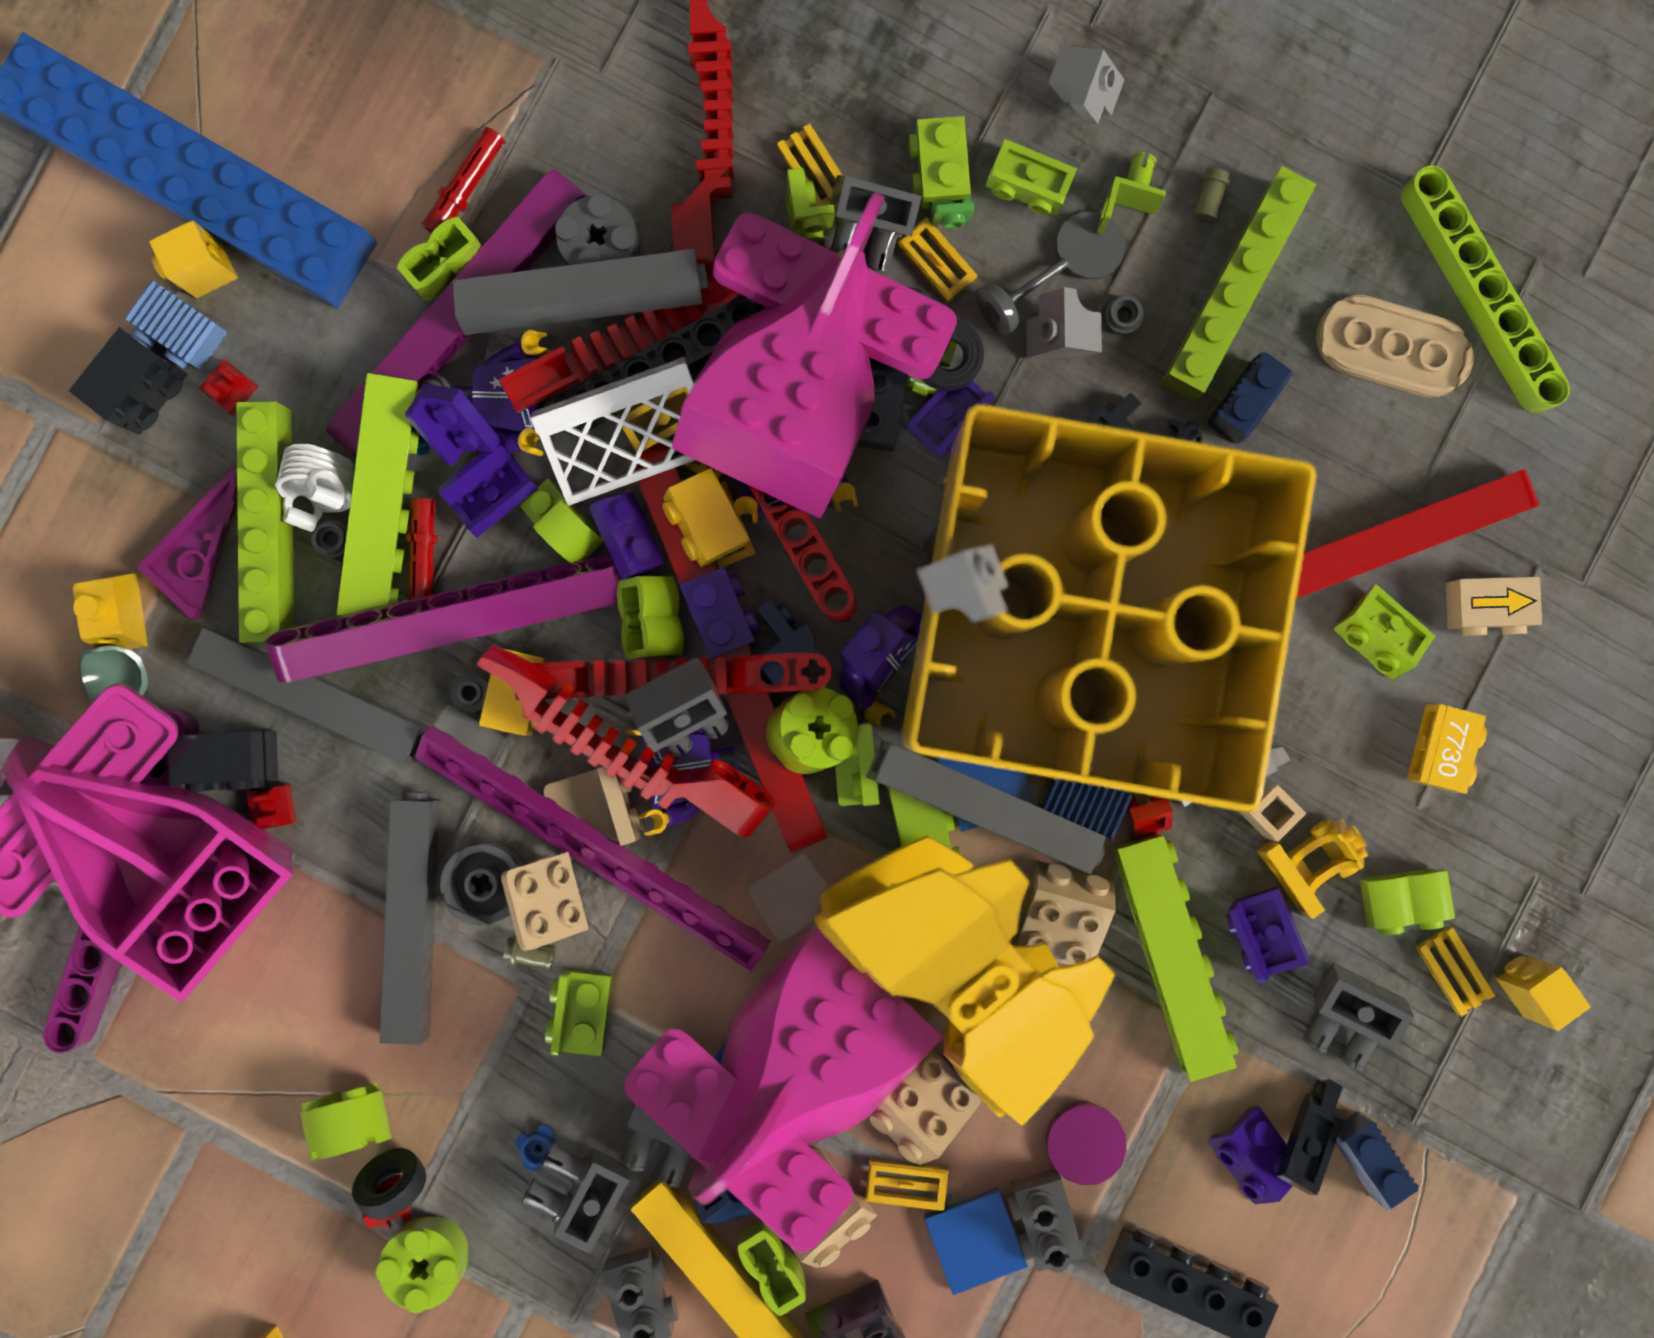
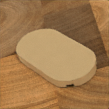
(1394, 346)

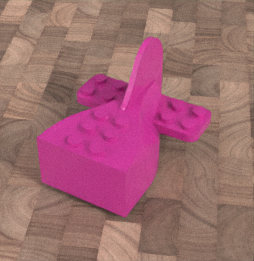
(796, 379)
(143, 867)
(799, 1064)

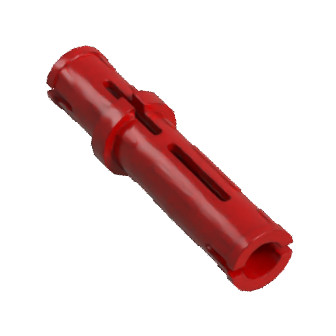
(454, 196)
(421, 547)

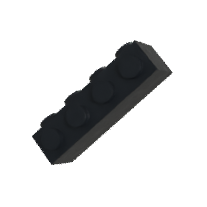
(884, 419)
(1190, 1287)

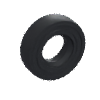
(971, 364)
(400, 1195)

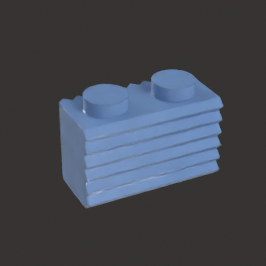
(175, 325)

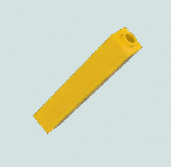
(709, 1263)

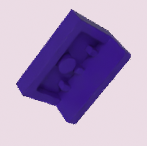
(943, 416)
(487, 489)
(627, 535)
(719, 613)
(1267, 933)
(1253, 1155)

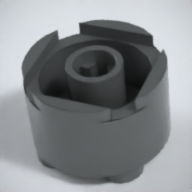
(596, 218)
(465, 891)

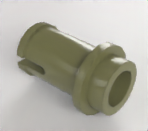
(1211, 194)
(539, 957)

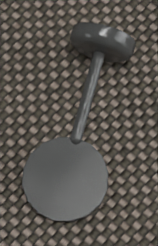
(1078, 250)

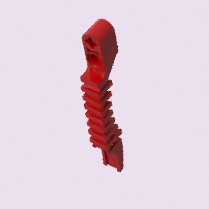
(712, 59)
(561, 372)
(729, 675)
(714, 789)

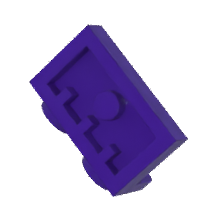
(450, 423)

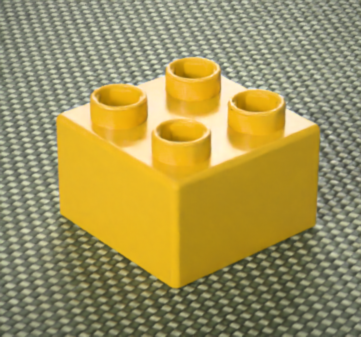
(1136, 602)

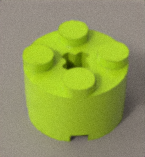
(806, 750)
(345, 1124)
(420, 1285)

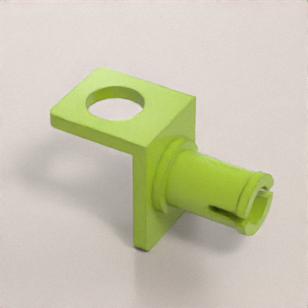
(1133, 191)

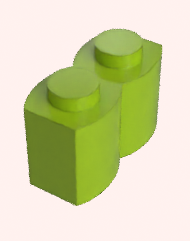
(437, 262)
(650, 617)
(1406, 900)
(778, 1271)

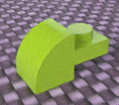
(561, 525)

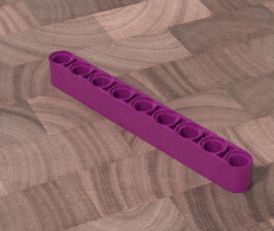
(437, 332)
(443, 618)
(81, 968)

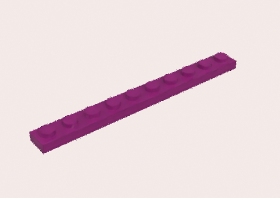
(591, 848)

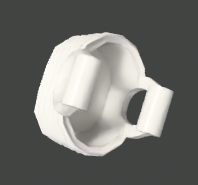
(317, 475)

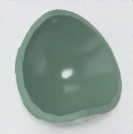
(108, 666)

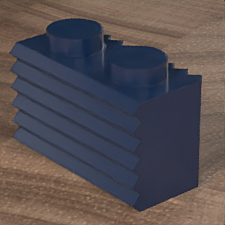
(1250, 397)
(1086, 804)
(1375, 1161)

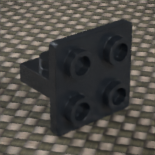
(856, 1315)

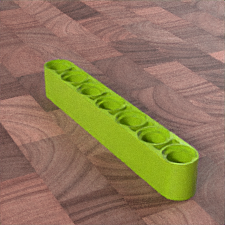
(1503, 298)

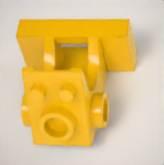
(1340, 844)

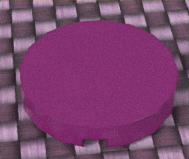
(1086, 1144)

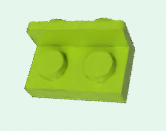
(803, 218)
(1385, 633)
(851, 774)
(580, 1012)

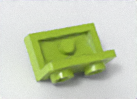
(941, 160)
(1030, 178)

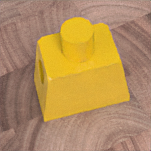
(110, 612)

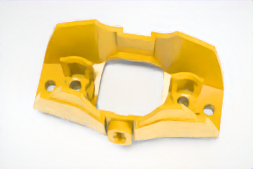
(943, 936)

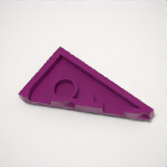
(188, 555)

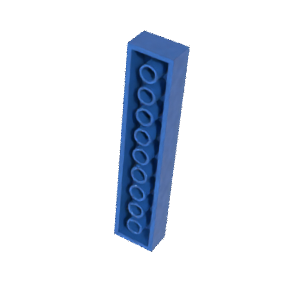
(182, 171)

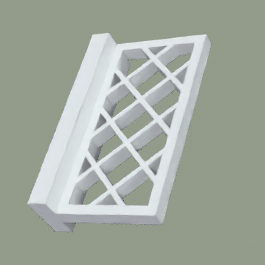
(604, 402)

